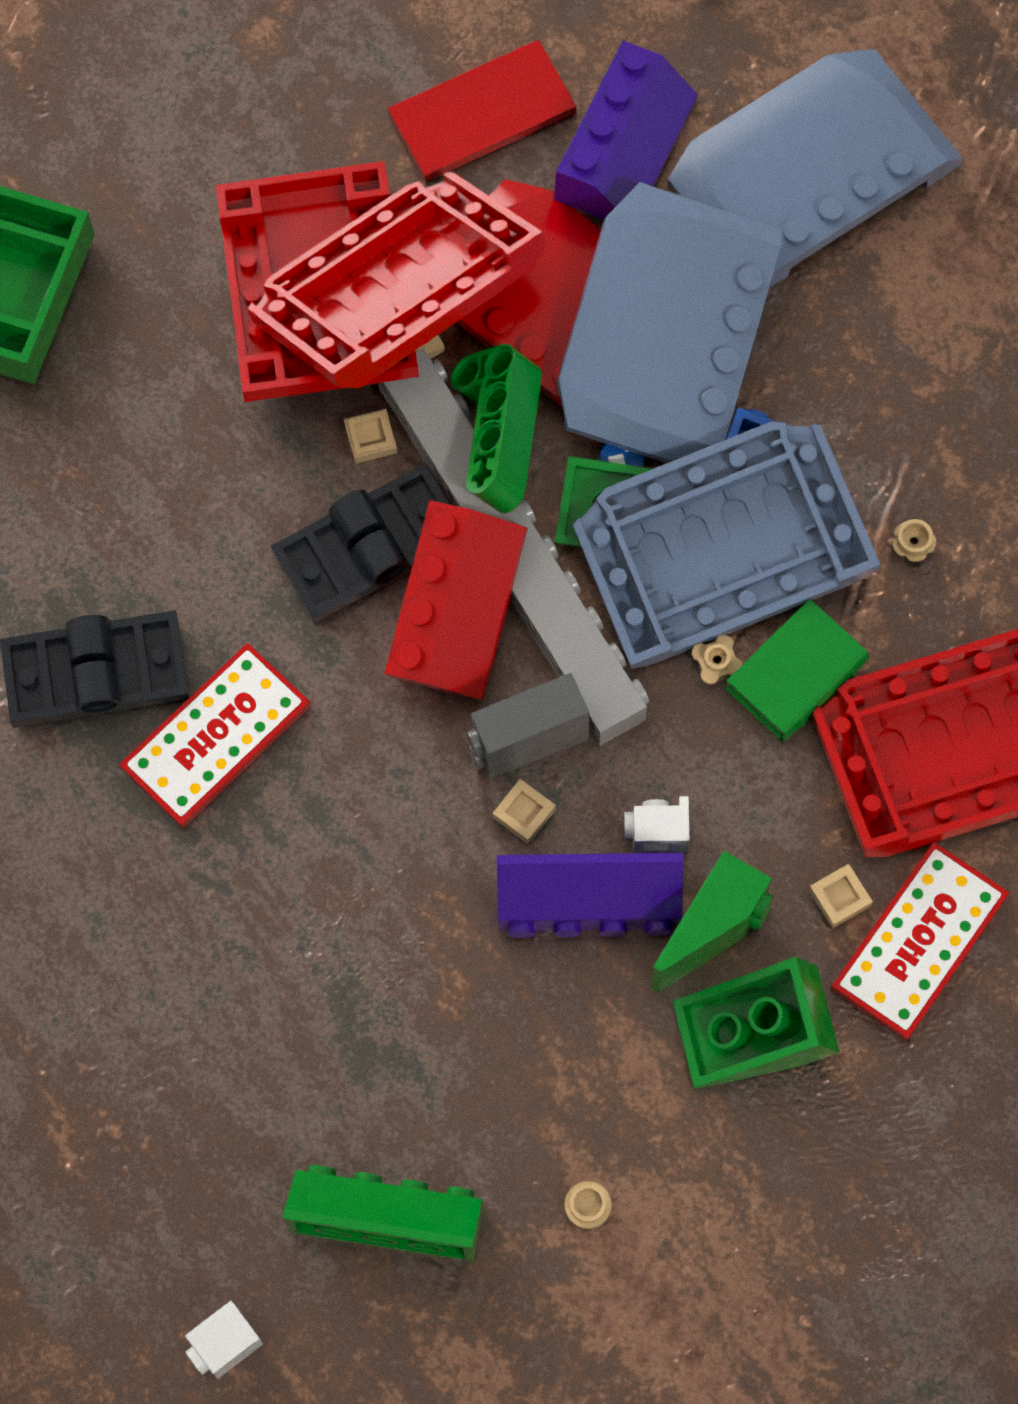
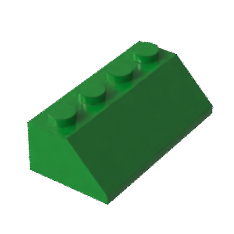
(384, 1214)

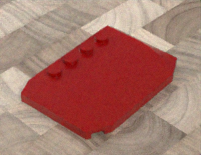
(396, 279)
(542, 305)
(927, 745)

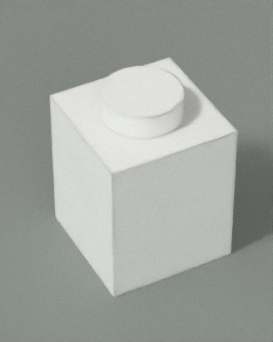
(222, 1341)

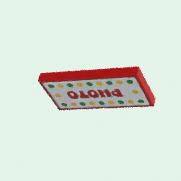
(215, 735)
(919, 941)

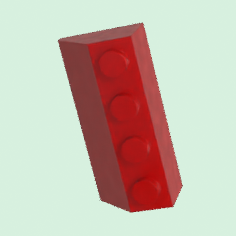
(456, 600)

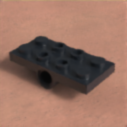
(358, 544)
(94, 668)

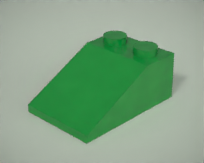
(718, 918)
(756, 1024)

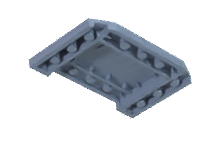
(817, 154)
(666, 324)
(723, 540)

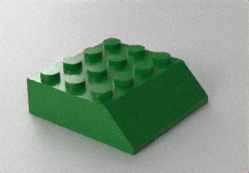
(39, 265)

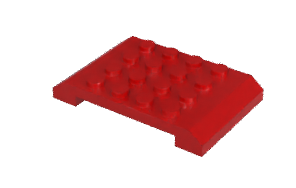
(265, 229)

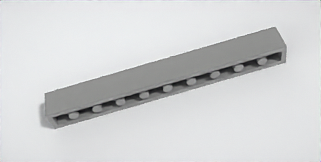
(541, 590)

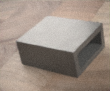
(528, 726)

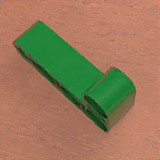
(507, 399)

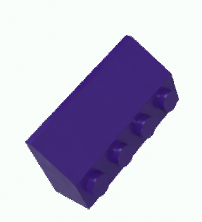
(624, 131)
(590, 893)

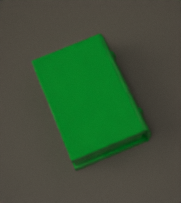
(796, 671)

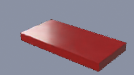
(482, 110)

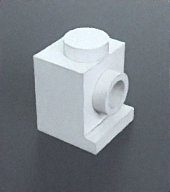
(658, 826)

